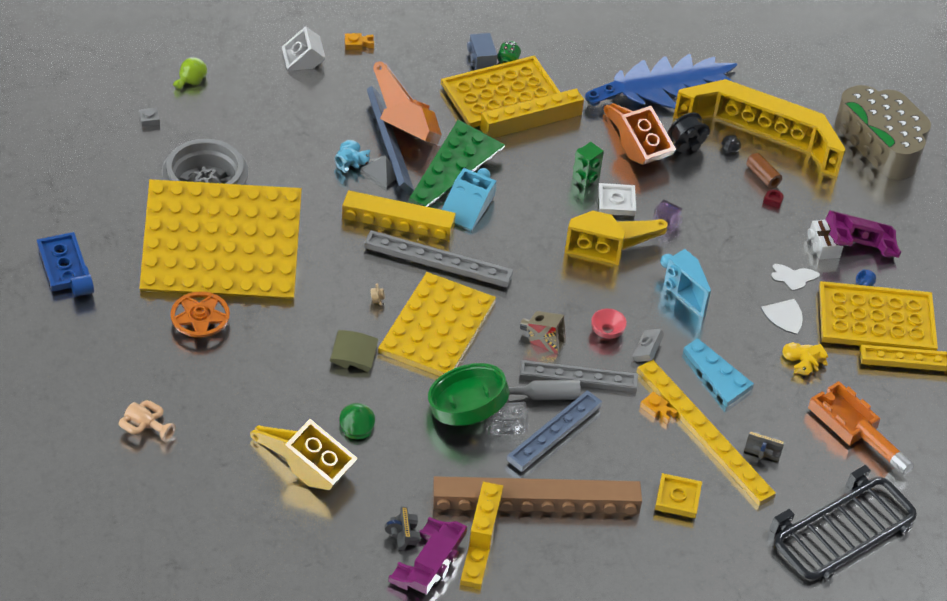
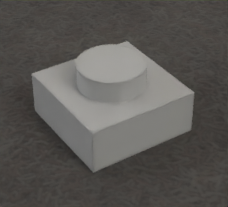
(149, 117)

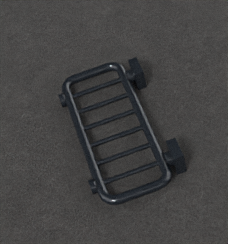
(857, 484)

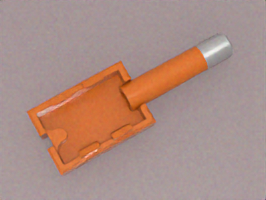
(855, 420)

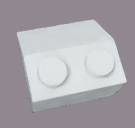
(303, 50)

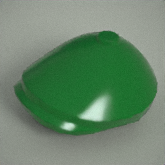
(357, 420)

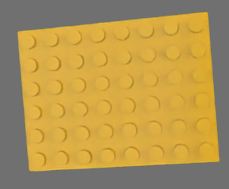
(221, 239)

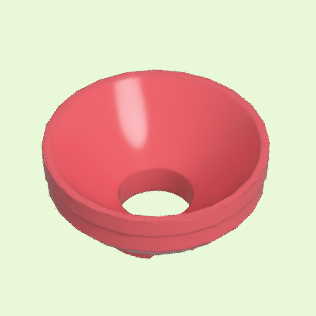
(611, 319)

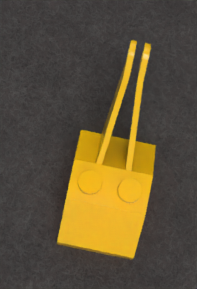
(603, 238)
(309, 452)

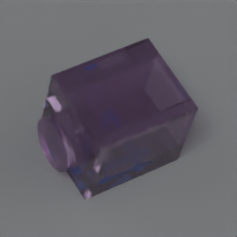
(669, 213)

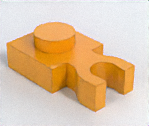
(356, 41)
(656, 405)

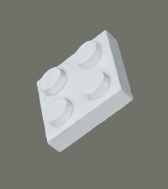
(617, 199)

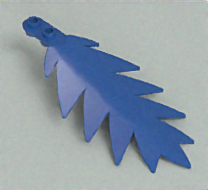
(652, 85)

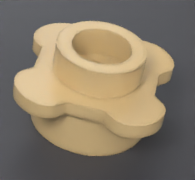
(377, 294)

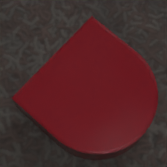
(773, 198)

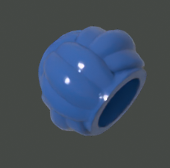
(866, 278)

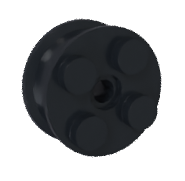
(688, 132)

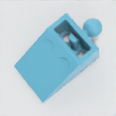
(470, 197)
(687, 280)

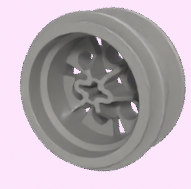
(206, 162)

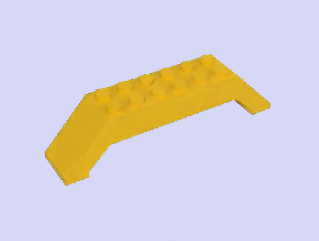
(767, 117)

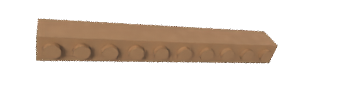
(541, 495)

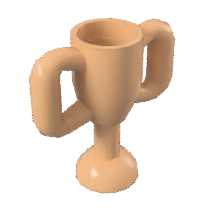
(143, 418)

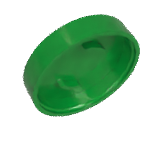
(468, 394)

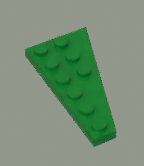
(462, 149)

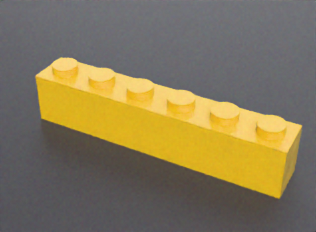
(532, 113)
(398, 215)

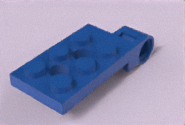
(73, 275)

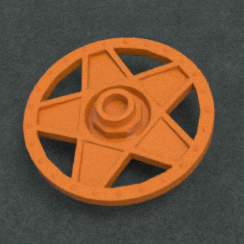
(200, 314)

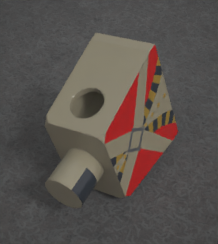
(546, 330)

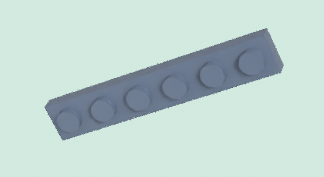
(554, 431)

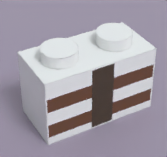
(822, 241)

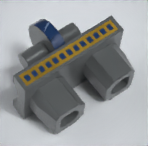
(764, 446)
(400, 528)

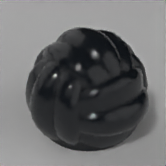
(731, 144)

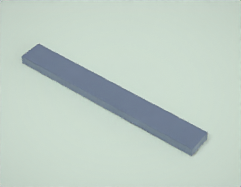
(390, 142)

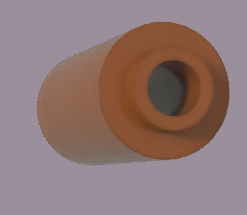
(764, 170)

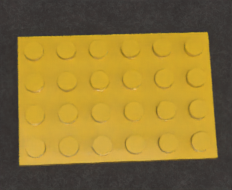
(497, 87)
(877, 316)
(437, 325)

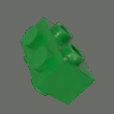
(587, 164)

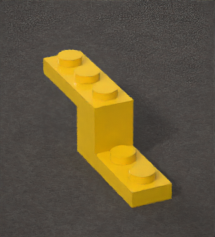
(481, 535)

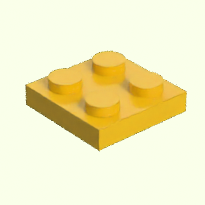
(678, 495)

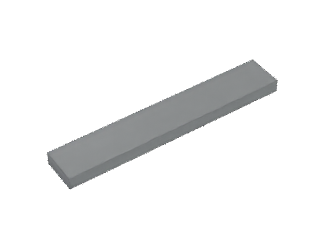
(587, 376)

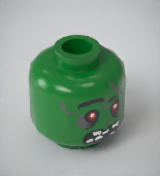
(508, 52)

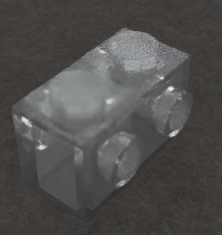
(509, 420)

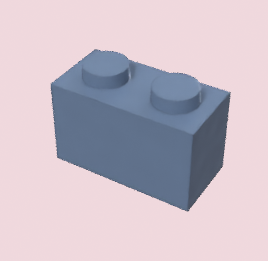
(482, 50)

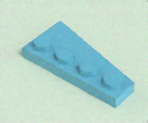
(723, 377)

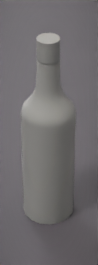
(549, 390)

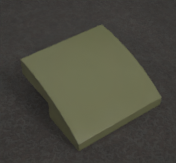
(354, 350)

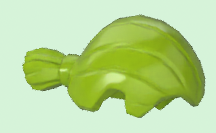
(191, 72)

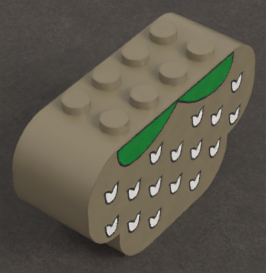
(884, 129)

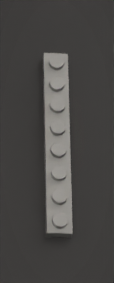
(438, 258)

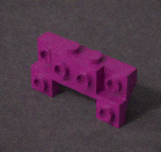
(850, 229)
(433, 559)

